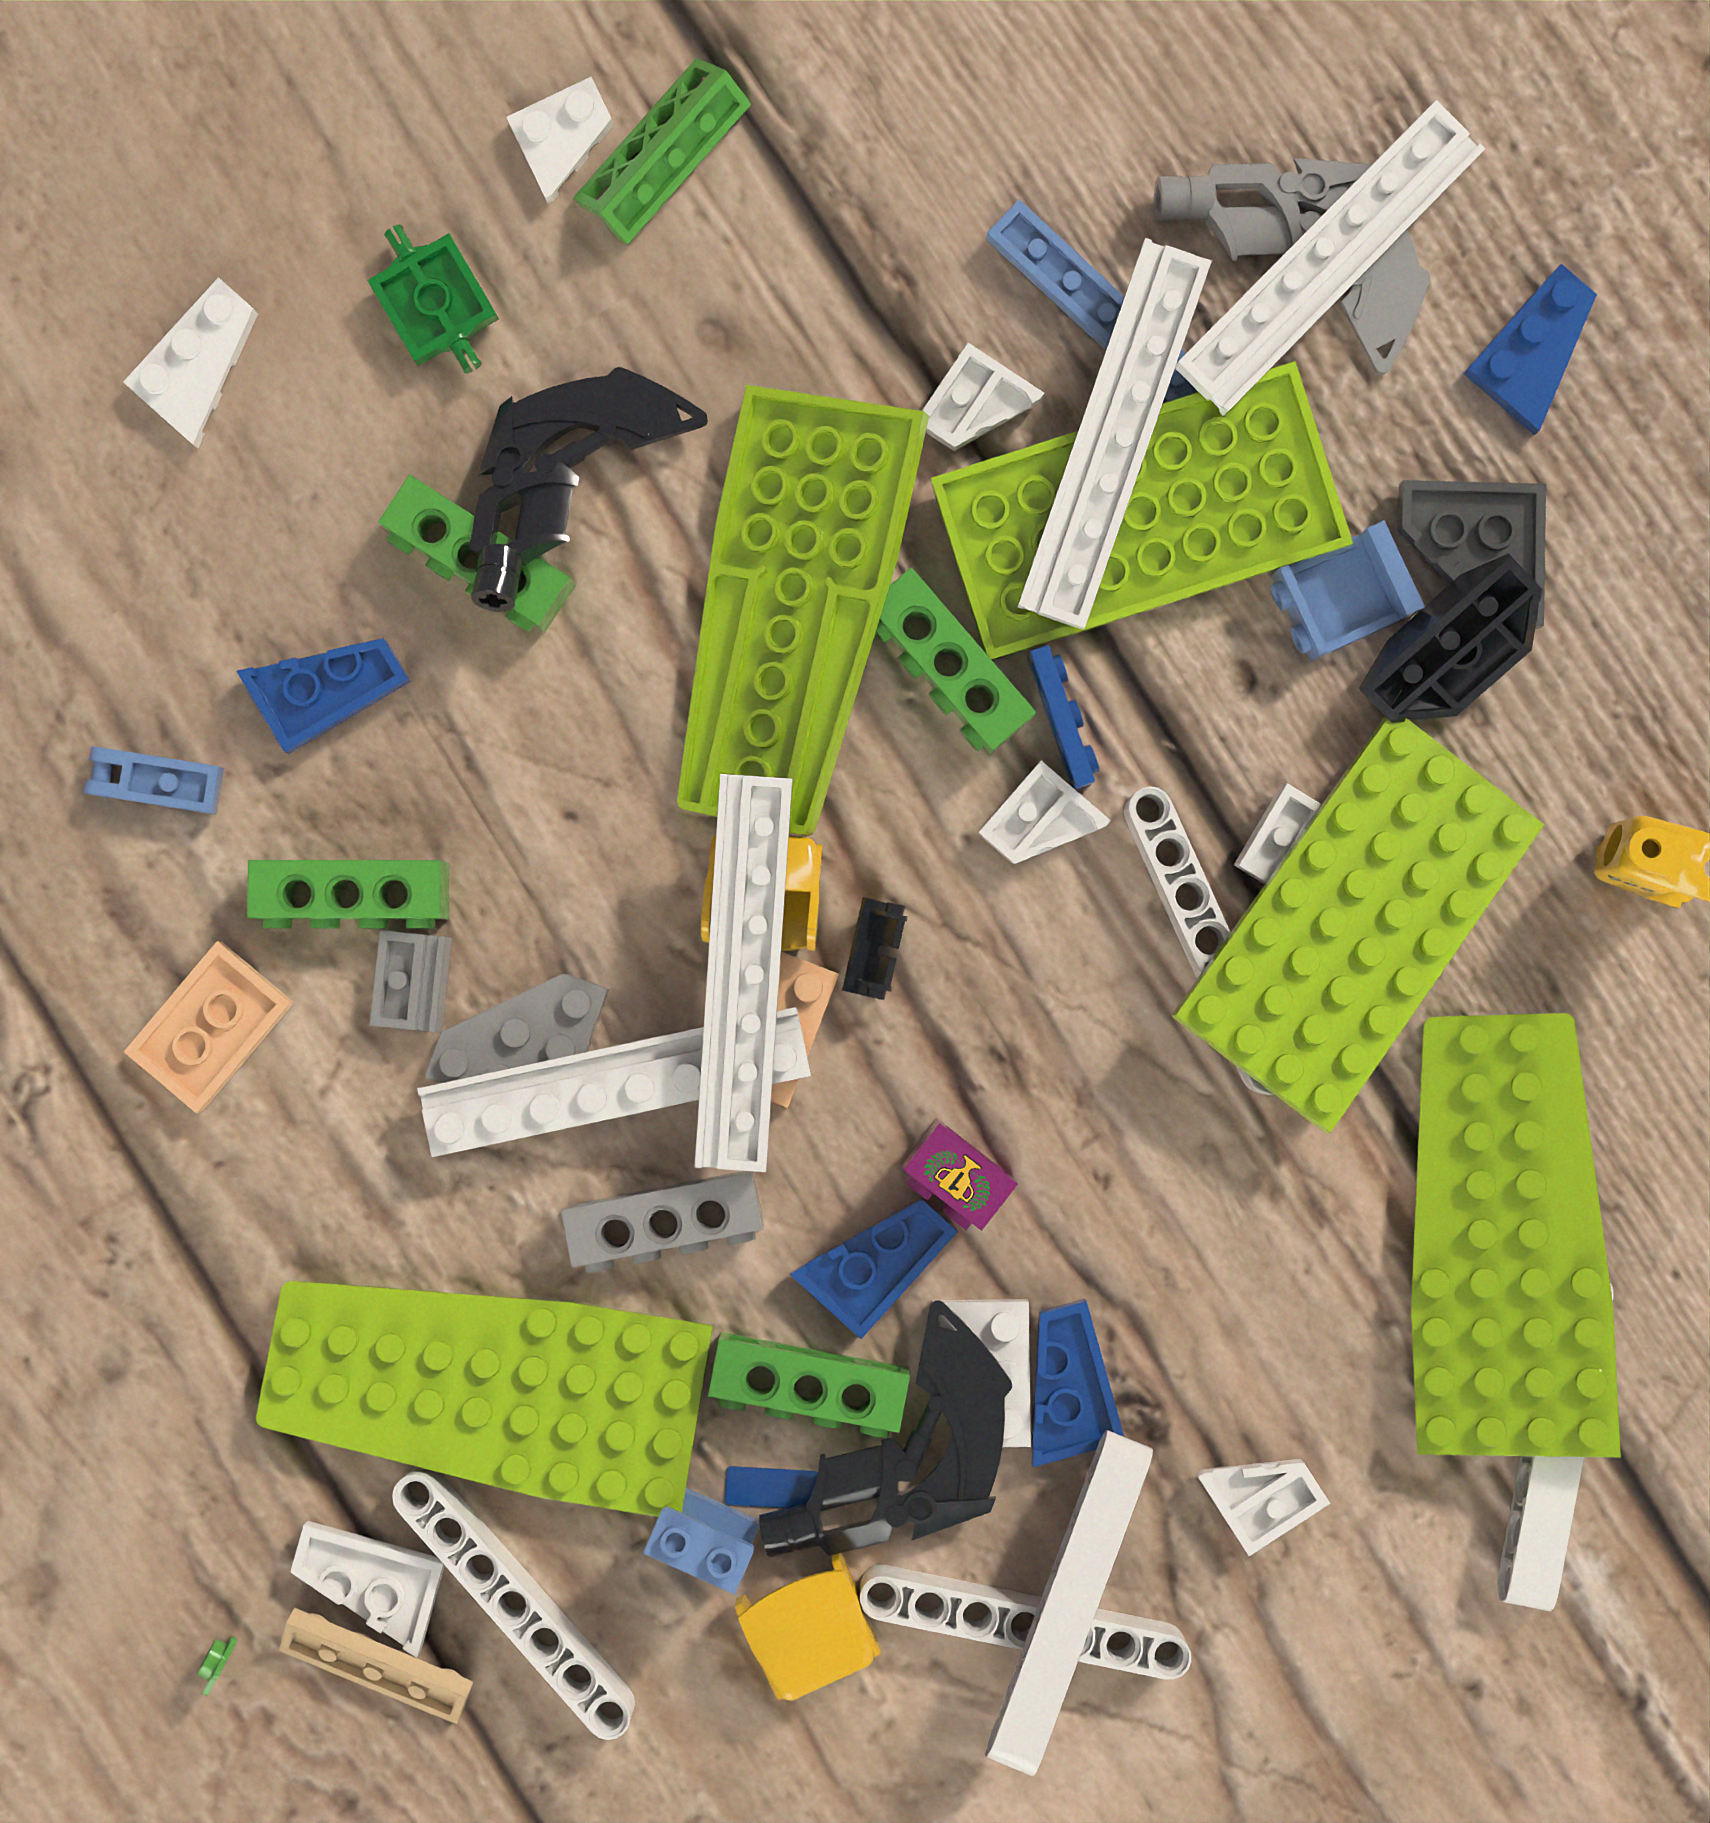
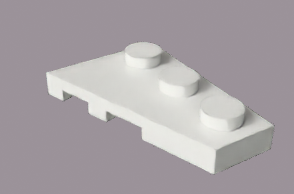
(193, 360)
(1005, 1332)
(373, 1578)

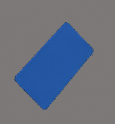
(768, 1486)

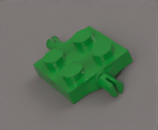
(433, 299)

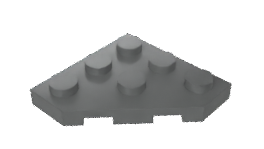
(1474, 523)

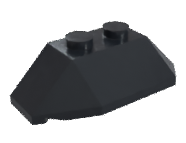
(1456, 644)

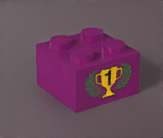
(957, 1175)

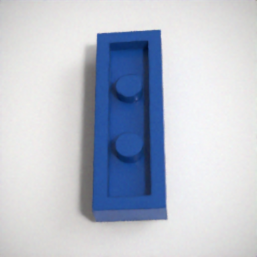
(1063, 717)

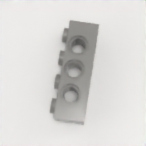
(587, 1221)

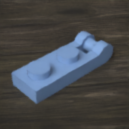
(155, 780)

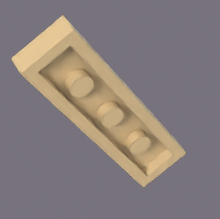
(375, 1665)

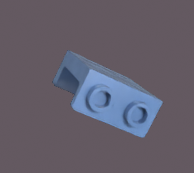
(1346, 593)
(704, 1540)

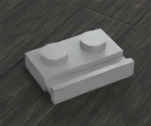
(410, 981)

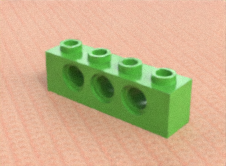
(419, 506)
(912, 598)
(274, 880)
(836, 1372)

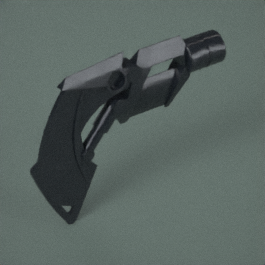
(613, 405)
(971, 1392)

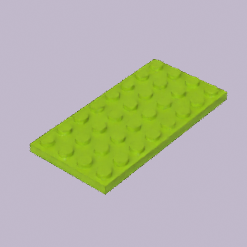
(1205, 512)
(1358, 921)

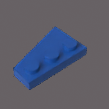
(1534, 348)
(322, 690)
(876, 1265)
(1070, 1386)

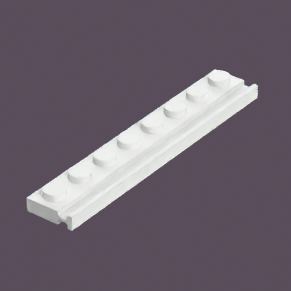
(1329, 258)
(1114, 434)
(743, 972)
(584, 1088)

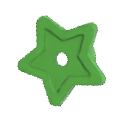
(215, 1662)

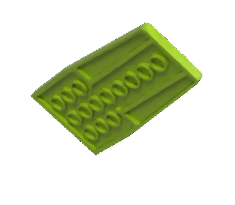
(795, 590)
(1509, 1247)
(493, 1389)

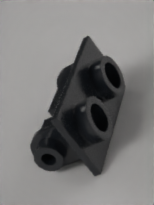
(877, 930)

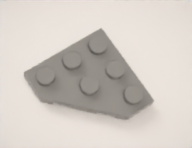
(527, 1029)

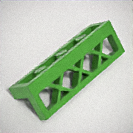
(667, 150)

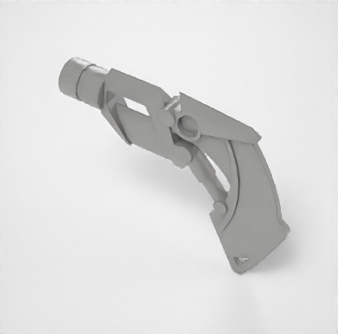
(1380, 301)

